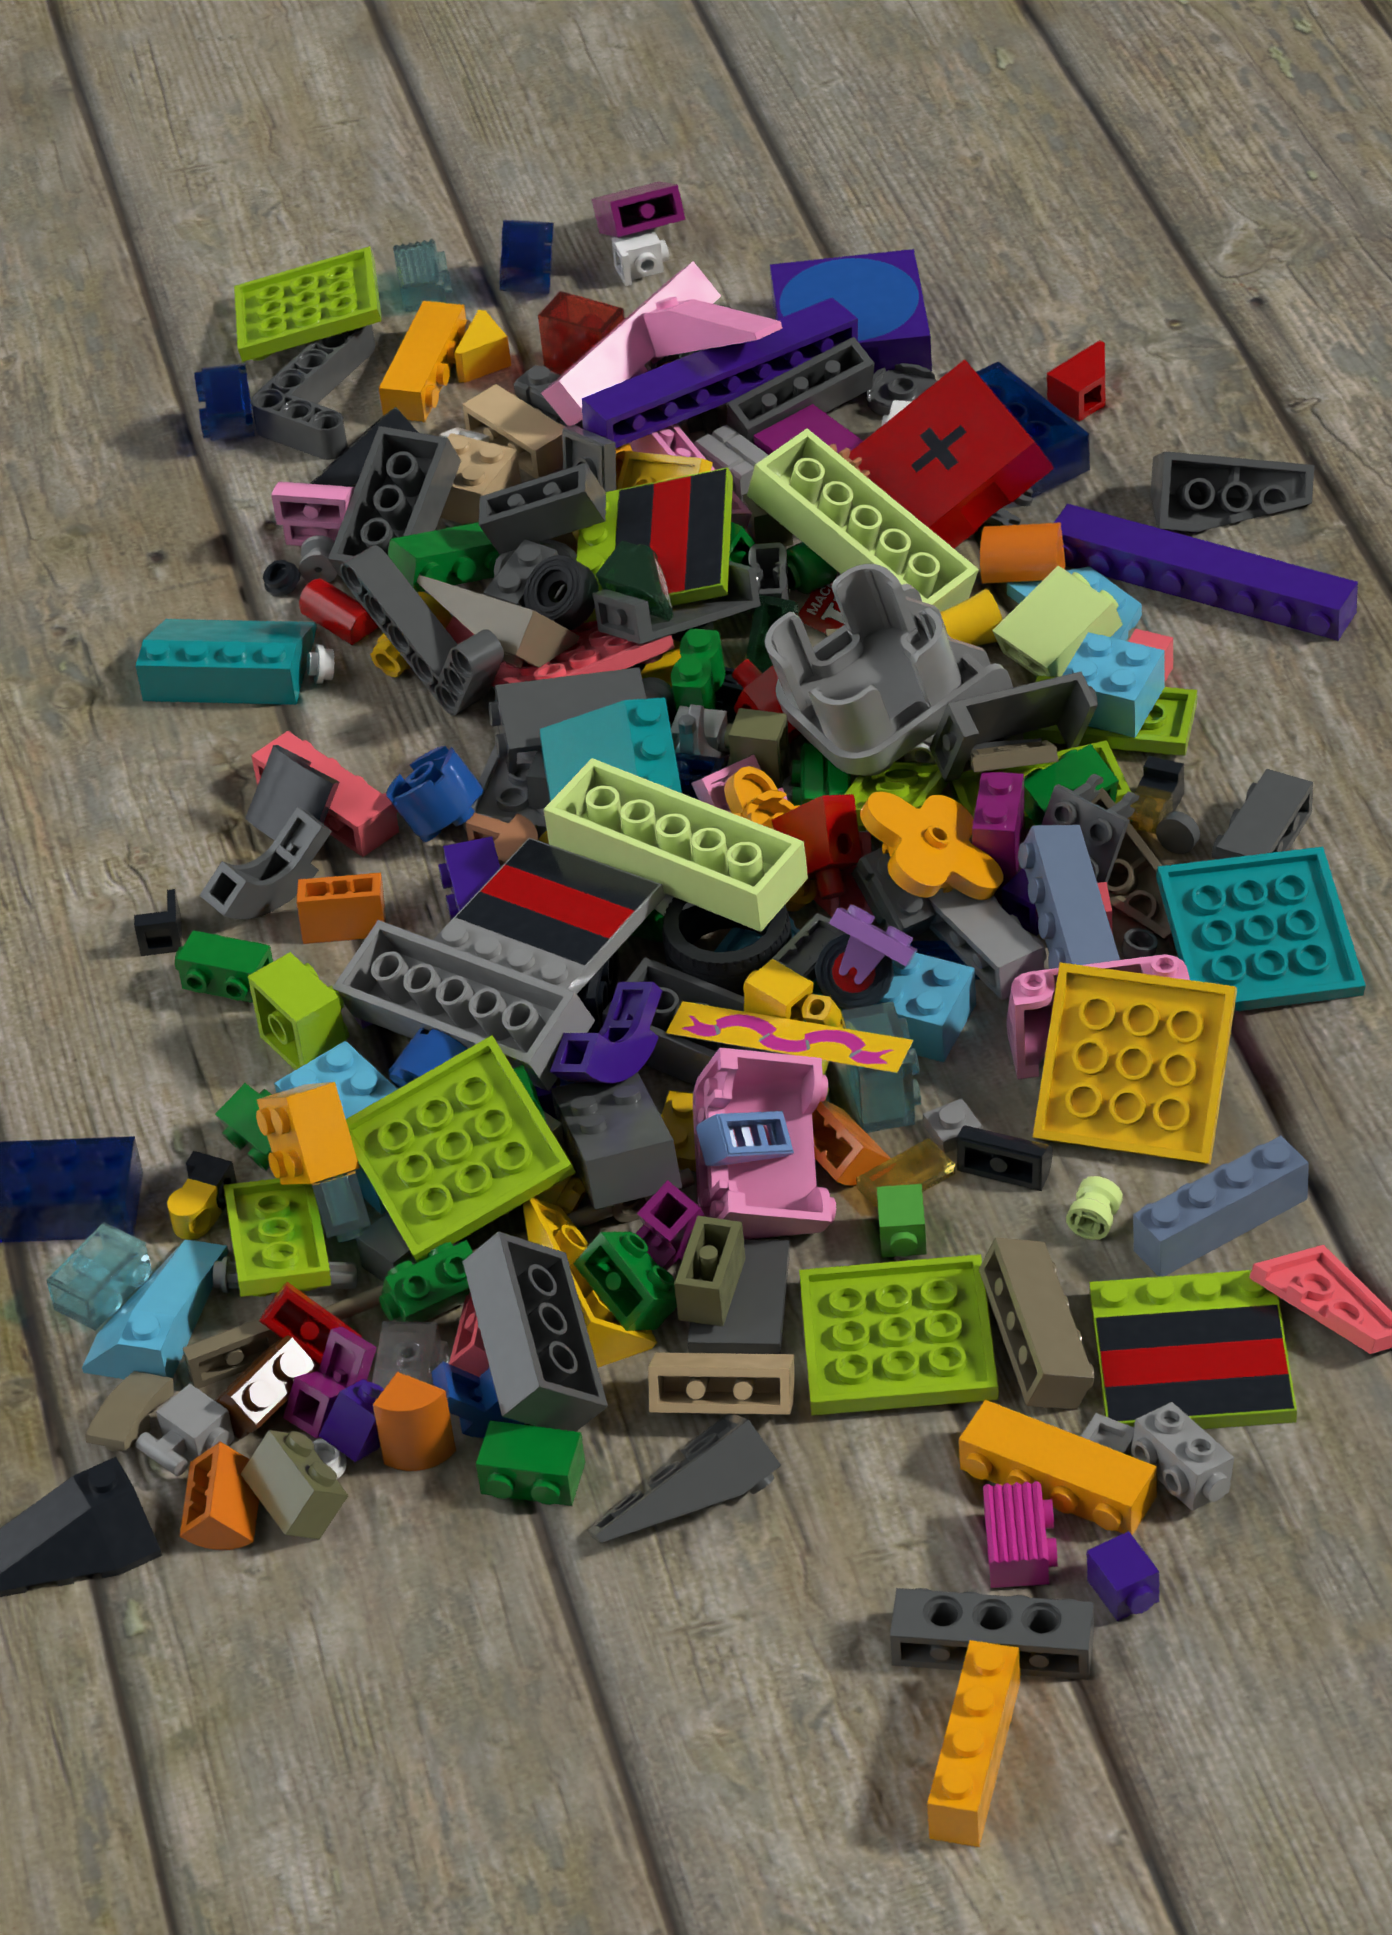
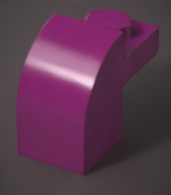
(668, 1224)
(314, 1394)

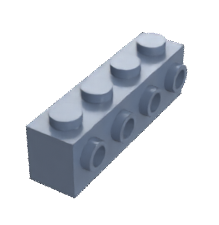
(1066, 896)
(1220, 1206)

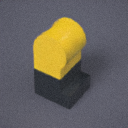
(202, 1197)

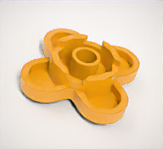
(756, 798)
(931, 846)

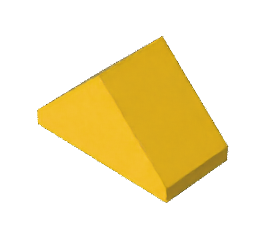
(482, 349)

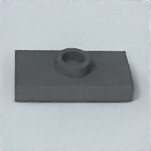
(803, 949)

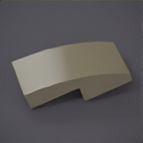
(127, 1410)

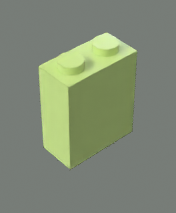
(1054, 621)

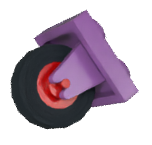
(859, 963)

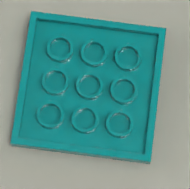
(1263, 927)

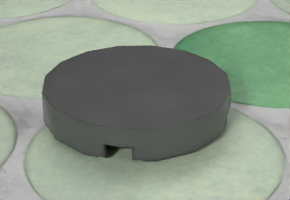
(901, 384)

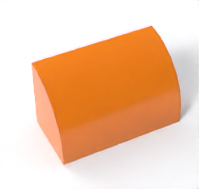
(1020, 552)
(340, 907)
(843, 1145)
(413, 1424)
(218, 1501)

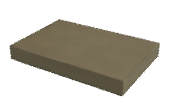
(1012, 756)

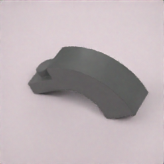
(273, 877)

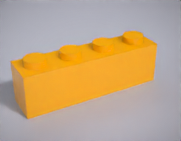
(424, 360)
(1072, 1470)
(974, 1743)

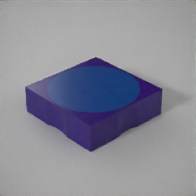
(875, 288)

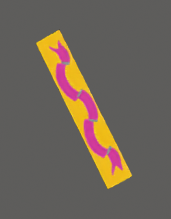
(790, 1036)

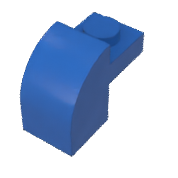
(470, 1398)

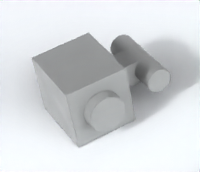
(188, 1427)

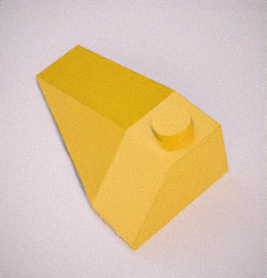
(610, 1342)

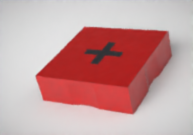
(953, 456)

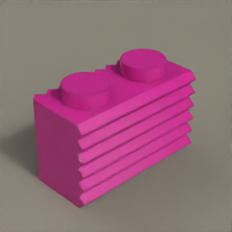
(1017, 1534)

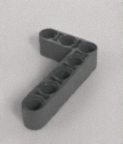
(288, 403)
(450, 671)

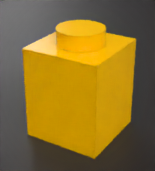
(776, 991)

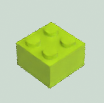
(296, 1010)

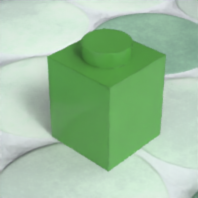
(901, 1220)

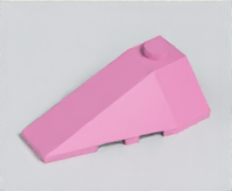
(700, 325)

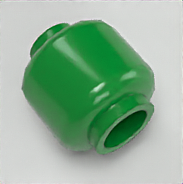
(807, 569)

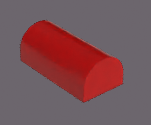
(336, 611)
(301, 1319)

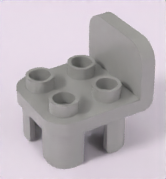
(879, 677)

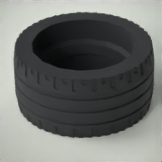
(722, 969)

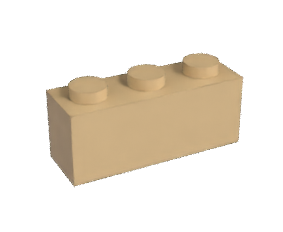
(517, 426)
(721, 1383)

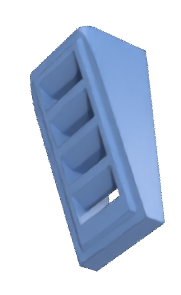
(720, 1145)

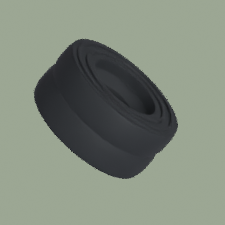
(548, 578)

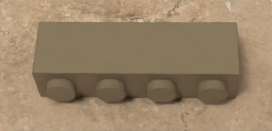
(1036, 1324)

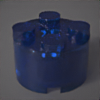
(526, 256)
(226, 401)

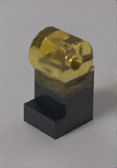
(1157, 792)

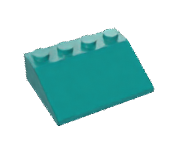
(225, 661)
(625, 735)

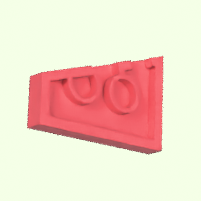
(1330, 1294)

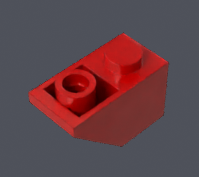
(1079, 383)

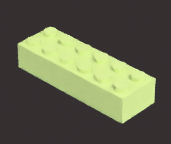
(855, 521)
(677, 842)

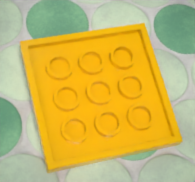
(1135, 1063)

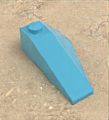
(159, 1317)

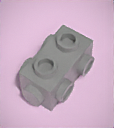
(1185, 1456)

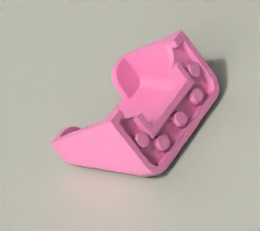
(1033, 1001)
(770, 1194)

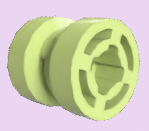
(1094, 1208)

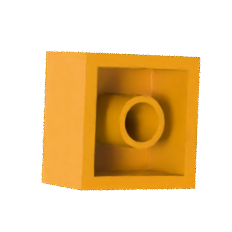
(306, 1134)

